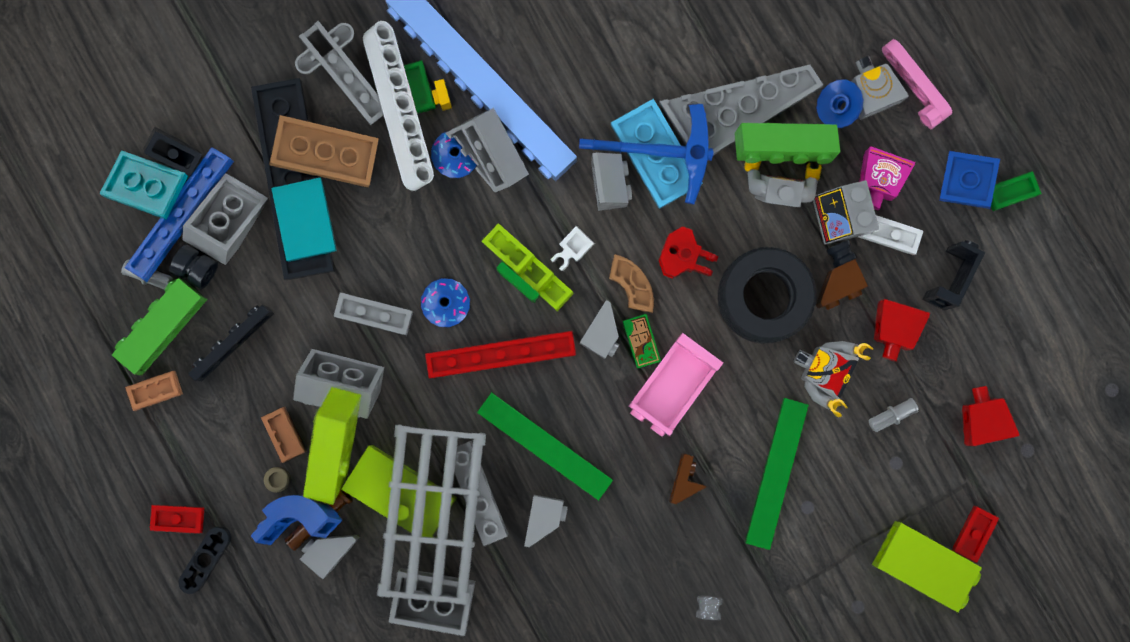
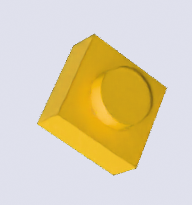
(441, 95)

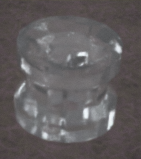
(709, 607)

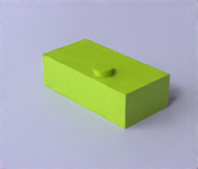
(331, 445)
(371, 486)

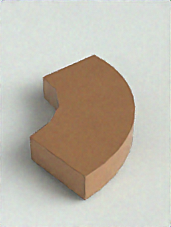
(634, 283)

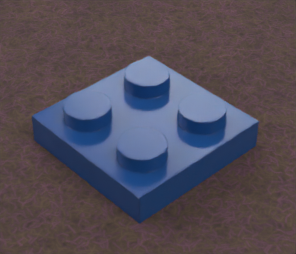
(969, 179)

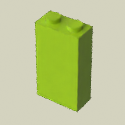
(927, 566)

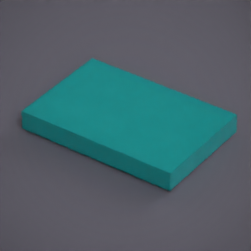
(144, 184)
(304, 219)

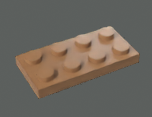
(324, 151)

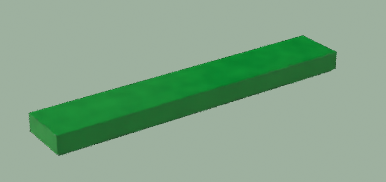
(545, 446)
(776, 473)

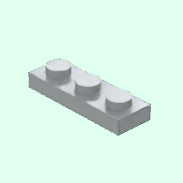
(373, 314)

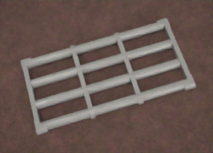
(416, 537)

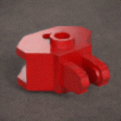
(686, 254)

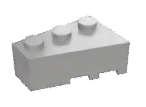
(490, 149)

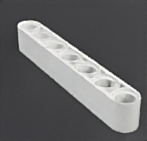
(398, 106)

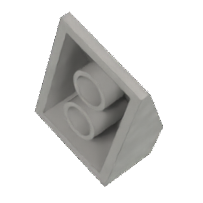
(224, 219)

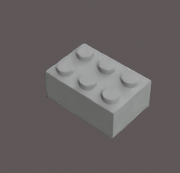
(327, 370)
(431, 614)

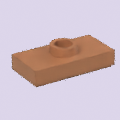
(154, 390)
(283, 434)

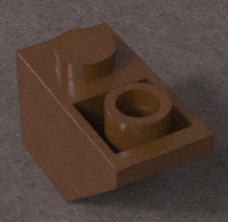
(839, 283)

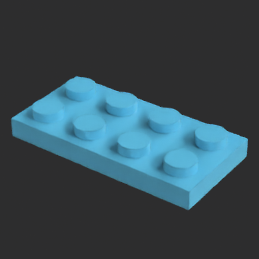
(663, 176)

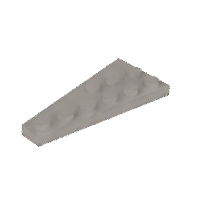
(742, 103)

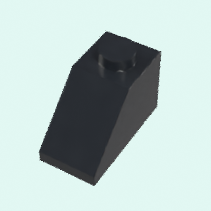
(171, 151)

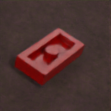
(177, 518)
(975, 534)

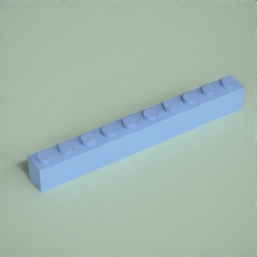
(484, 84)

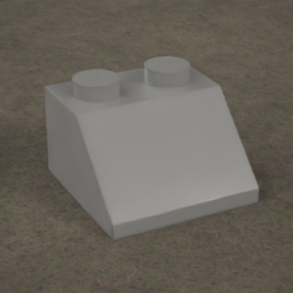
(609, 181)

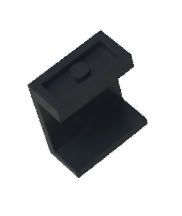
(952, 298)

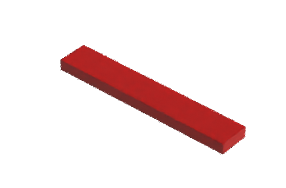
(500, 354)

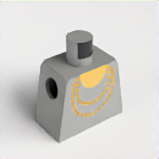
(878, 87)

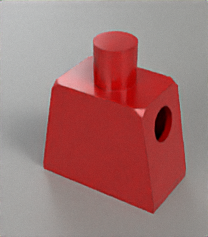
(898, 327)
(987, 419)

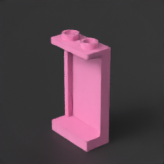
(674, 385)

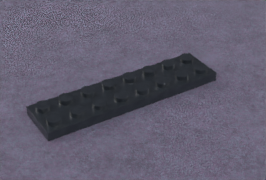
(270, 102)

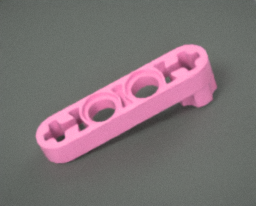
(936, 107)

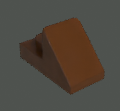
(682, 487)

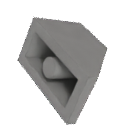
(602, 333)
(544, 518)
(326, 553)

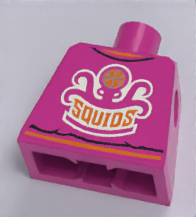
(884, 174)

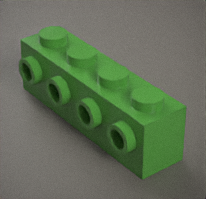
(787, 142)
(159, 326)

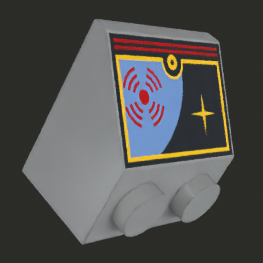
(845, 212)

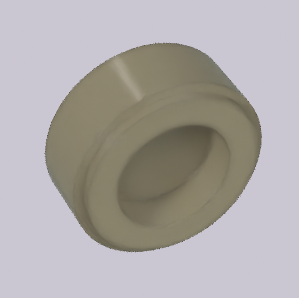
(277, 479)

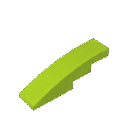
(527, 267)

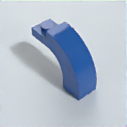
(314, 515)

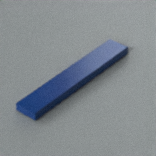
(168, 231)

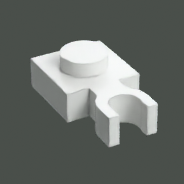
(575, 245)

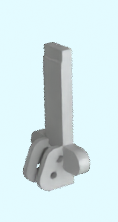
(340, 68)

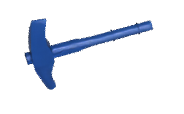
(695, 152)

